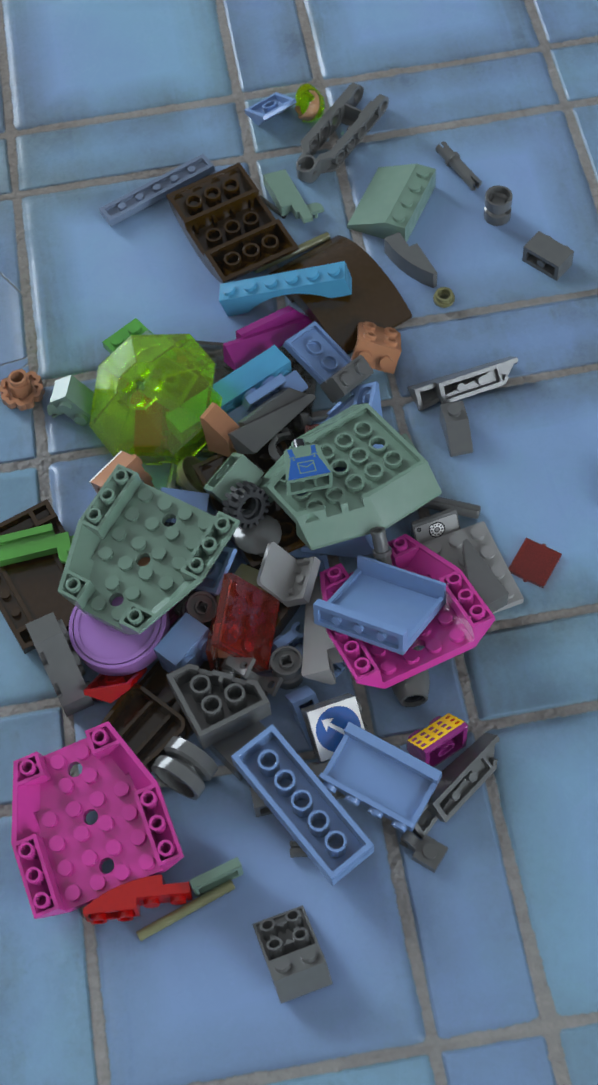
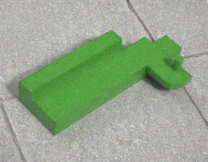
(33, 544)

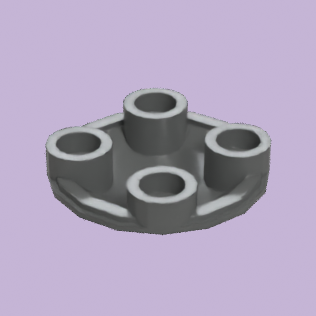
(256, 538)

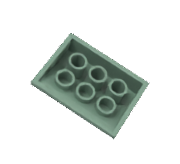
(394, 200)

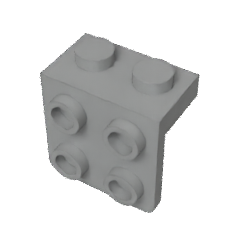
(287, 578)

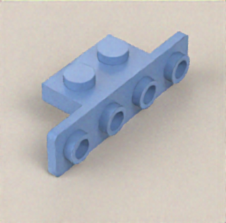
(270, 387)

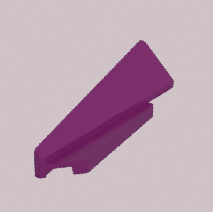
(263, 334)

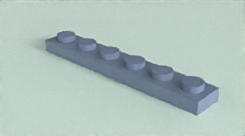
(156, 190)

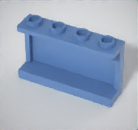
(380, 778)

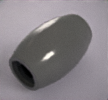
(414, 690)

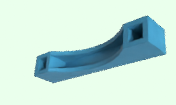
(324, 280)

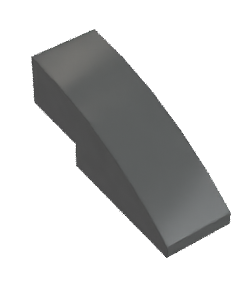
(410, 259)

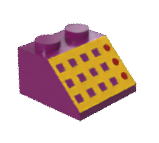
(439, 740)

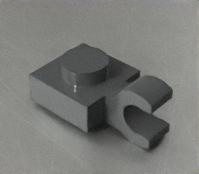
(426, 852)

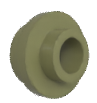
(444, 297)

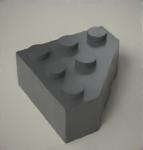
(60, 662)
(217, 702)

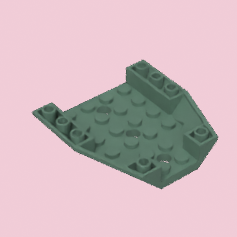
(371, 492)
(121, 529)

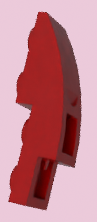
(125, 900)

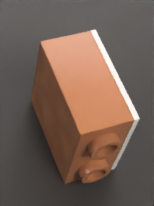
(127, 460)

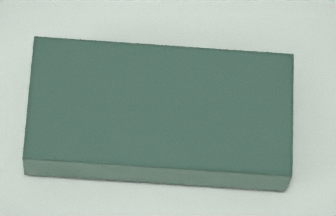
(216, 876)

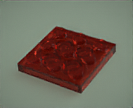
(245, 621)

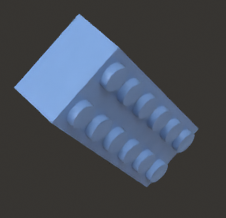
(302, 804)

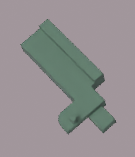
(288, 198)

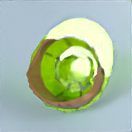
(309, 103)

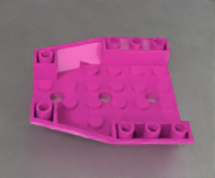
(451, 632)
(50, 836)

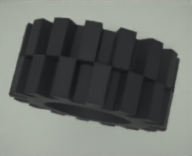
(255, 509)

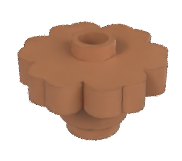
(21, 390)

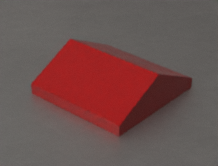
(112, 687)

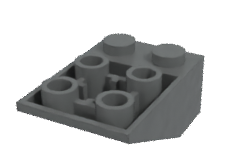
(292, 954)

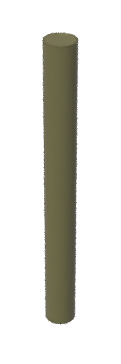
(302, 248)
(185, 910)

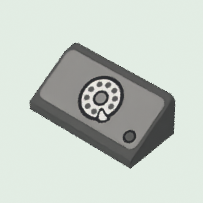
(435, 525)

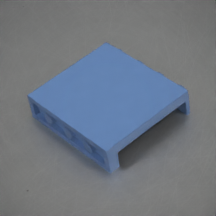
(382, 605)

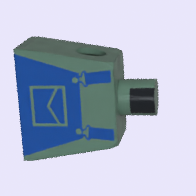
(306, 468)

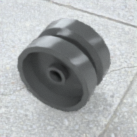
(184, 768)

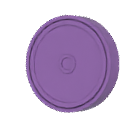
(111, 650)

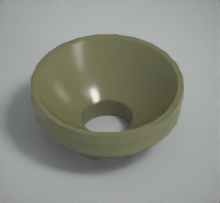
(186, 475)

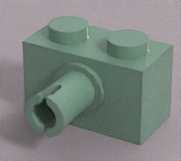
(71, 399)

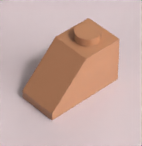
(216, 427)

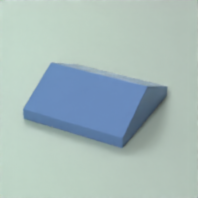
(269, 108)
(213, 581)

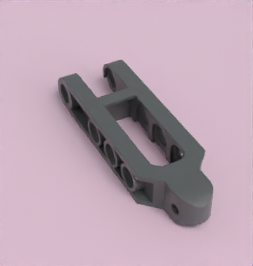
(344, 112)

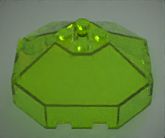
(164, 417)

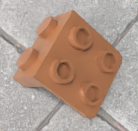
(378, 346)

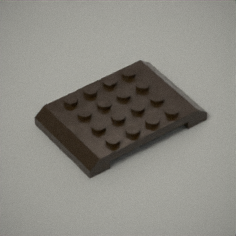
(32, 585)

